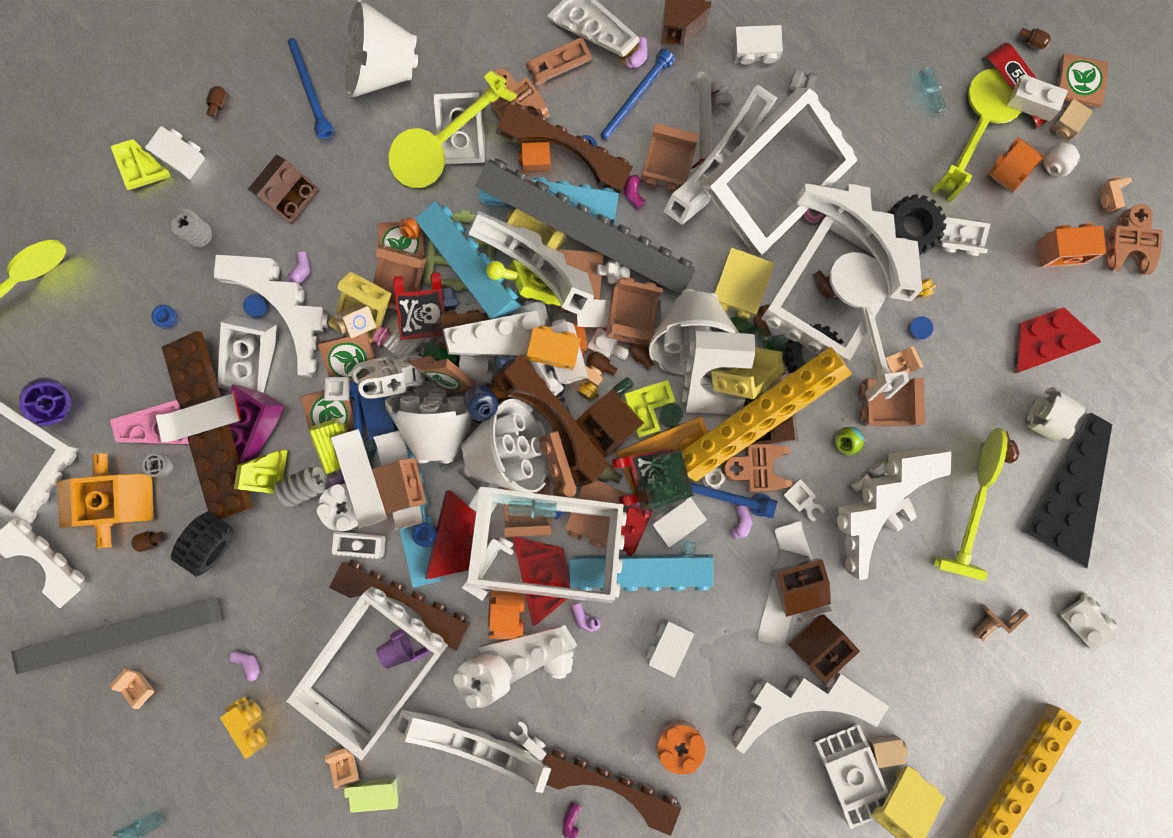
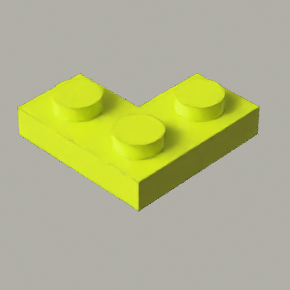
(645, 401)

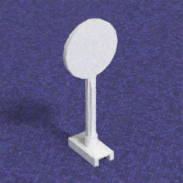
(861, 284)

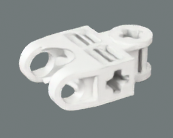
(396, 373)

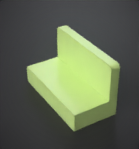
(372, 795)

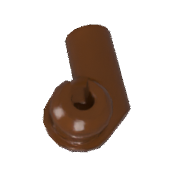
(758, 322)

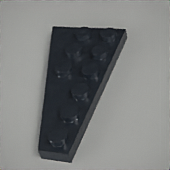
(1071, 501)

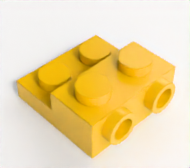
(241, 722)

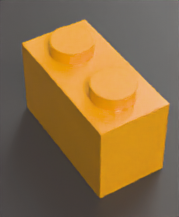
(553, 348)

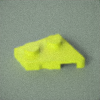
(137, 165)
(261, 472)

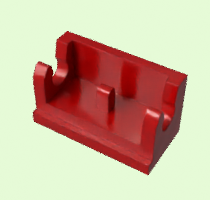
(634, 527)

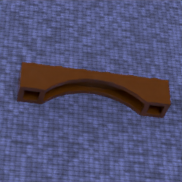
(521, 126)
(521, 382)
(354, 581)
(657, 810)

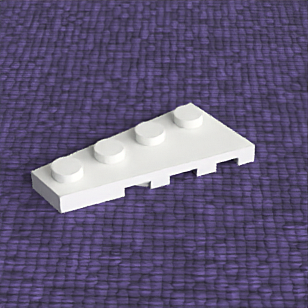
(595, 24)
(493, 337)
(531, 650)

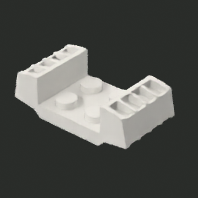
(852, 774)

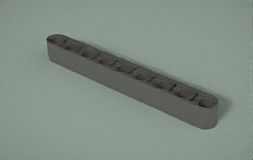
(116, 635)

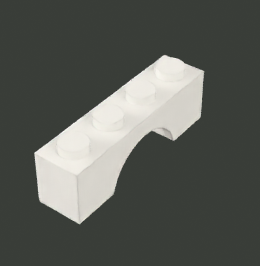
(61, 579)

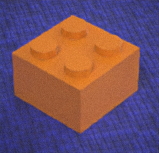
(1072, 245)

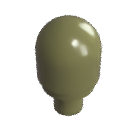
(610, 474)

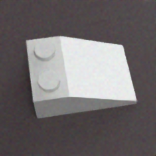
(468, 142)
(245, 352)

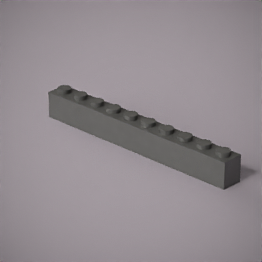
(585, 226)

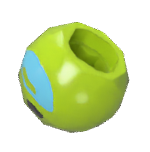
(849, 441)

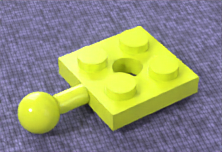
(526, 281)

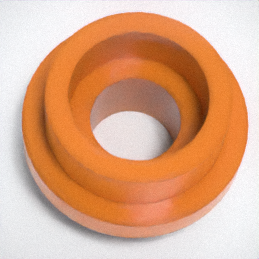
(409, 228)

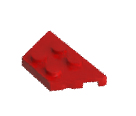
(1051, 338)
(454, 538)
(541, 565)

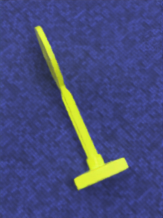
(989, 100)
(418, 155)
(33, 263)
(989, 468)

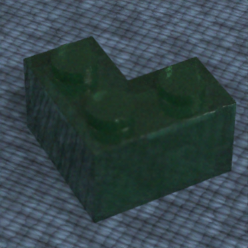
(670, 481)

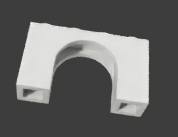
(709, 352)

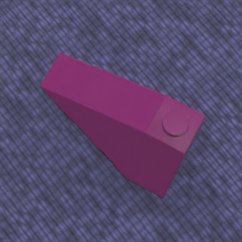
(258, 419)

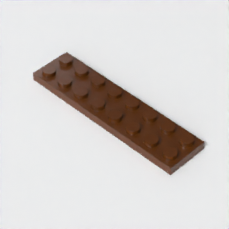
(212, 449)

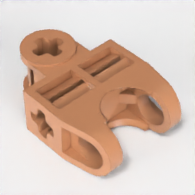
(526, 96)
(1134, 238)
(757, 468)

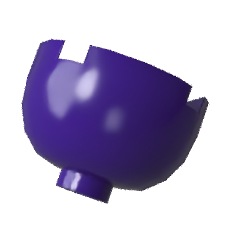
(44, 401)

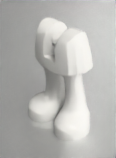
(904, 507)

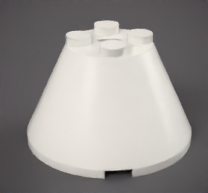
(378, 51)
(688, 314)
(431, 422)
(508, 449)

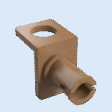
(992, 622)

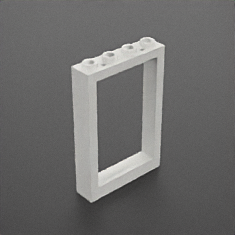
(729, 205)
(794, 327)
(50, 474)
(615, 542)
(332, 719)

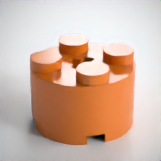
(1015, 165)
(504, 615)
(686, 759)

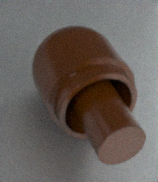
(1036, 38)
(215, 100)
(824, 285)
(641, 355)
(601, 362)
(1012, 452)
(146, 540)

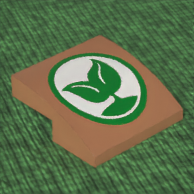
(1083, 79)
(391, 236)
(344, 353)
(443, 374)
(320, 411)

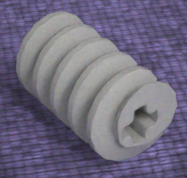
(190, 227)
(301, 486)

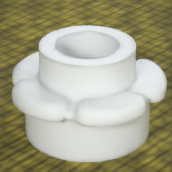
(720, 478)

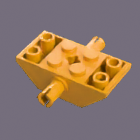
(123, 500)

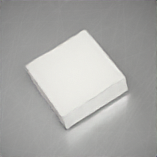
(336, 388)

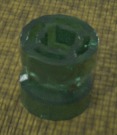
(668, 418)

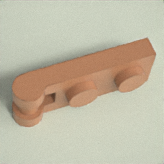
(559, 61)
(557, 465)

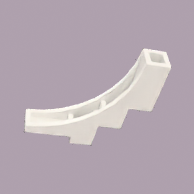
(691, 196)
(876, 229)
(567, 283)
(303, 321)
(564, 376)
(881, 495)
(803, 696)
(474, 745)

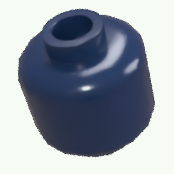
(480, 402)

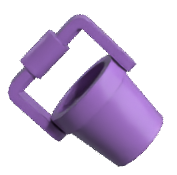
(399, 650)

